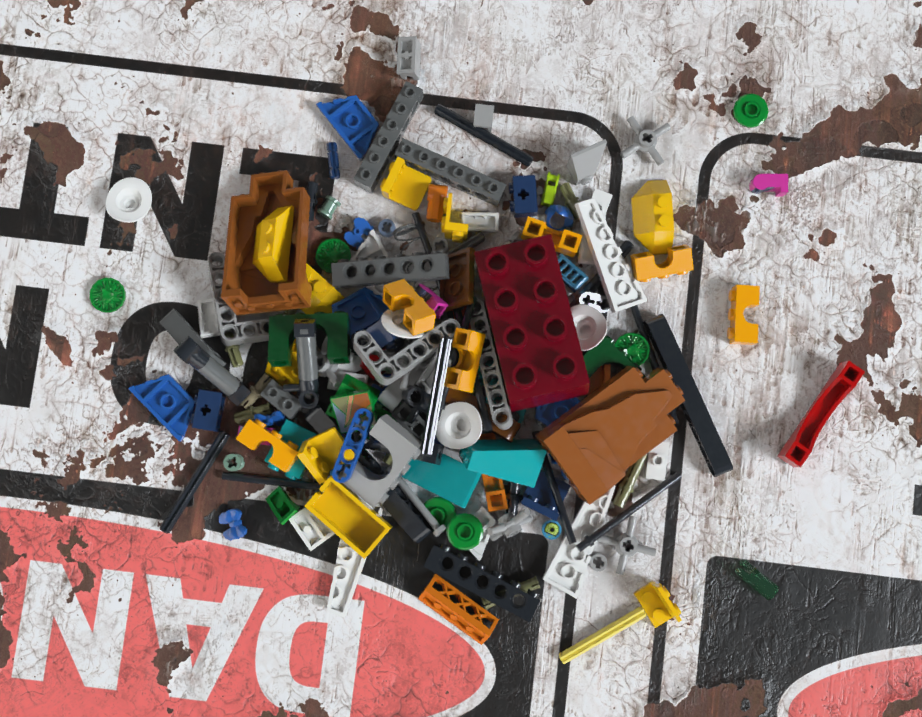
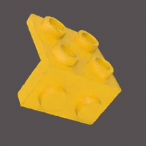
(405, 185)
(456, 231)

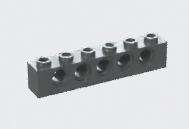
(388, 137)
(451, 172)
(342, 279)

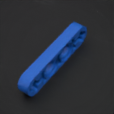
(350, 444)

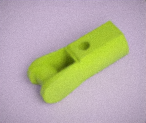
(549, 191)

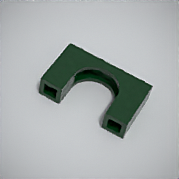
(281, 336)
(605, 353)

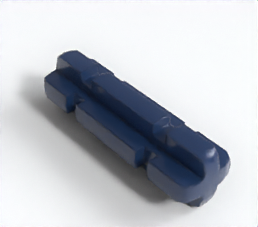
(333, 160)

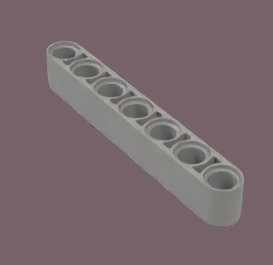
(493, 371)

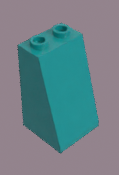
(513, 461)
(446, 480)

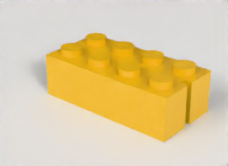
(348, 516)

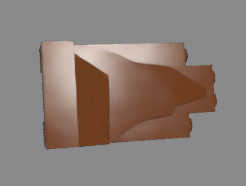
(243, 284)
(612, 429)

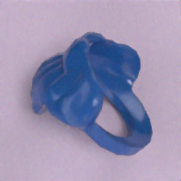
(564, 211)

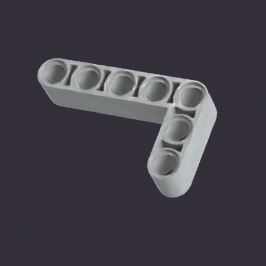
(222, 308)
(407, 354)

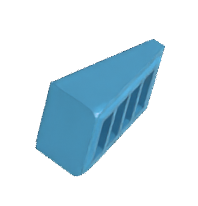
(572, 267)

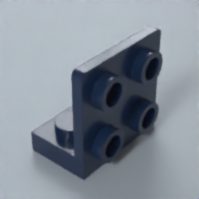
(541, 498)

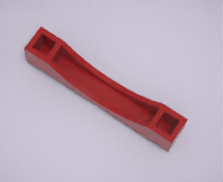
(805, 435)

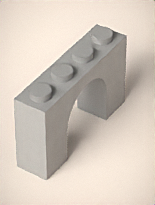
(403, 449)

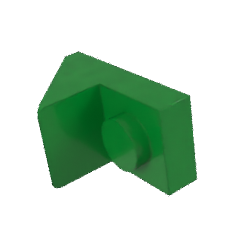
(282, 505)

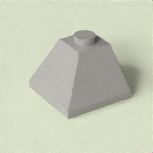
(584, 162)

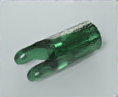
(757, 580)

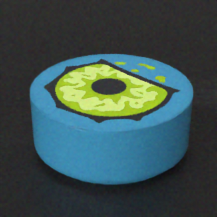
(551, 529)

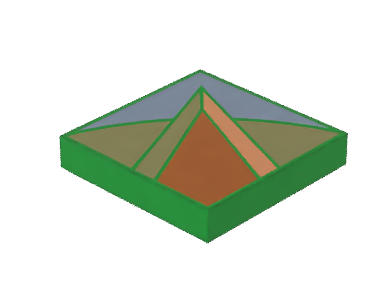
(347, 404)

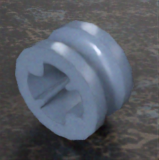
(381, 227)

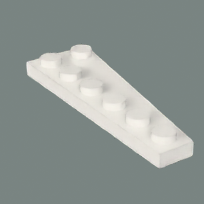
(613, 271)
(568, 564)
(346, 575)

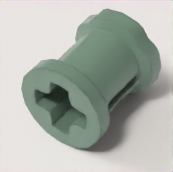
(328, 207)
(228, 464)

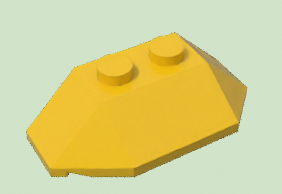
(653, 216)
(274, 244)
(322, 295)

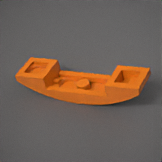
(493, 486)

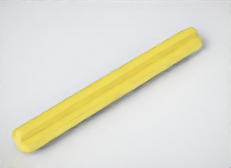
(602, 635)

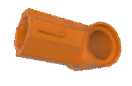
(435, 202)

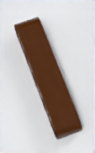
(463, 396)

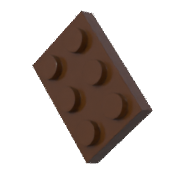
(459, 289)

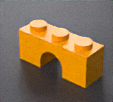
(564, 241)
(678, 262)
(417, 314)
(740, 330)
(470, 347)
(283, 453)

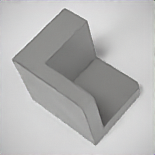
(483, 116)

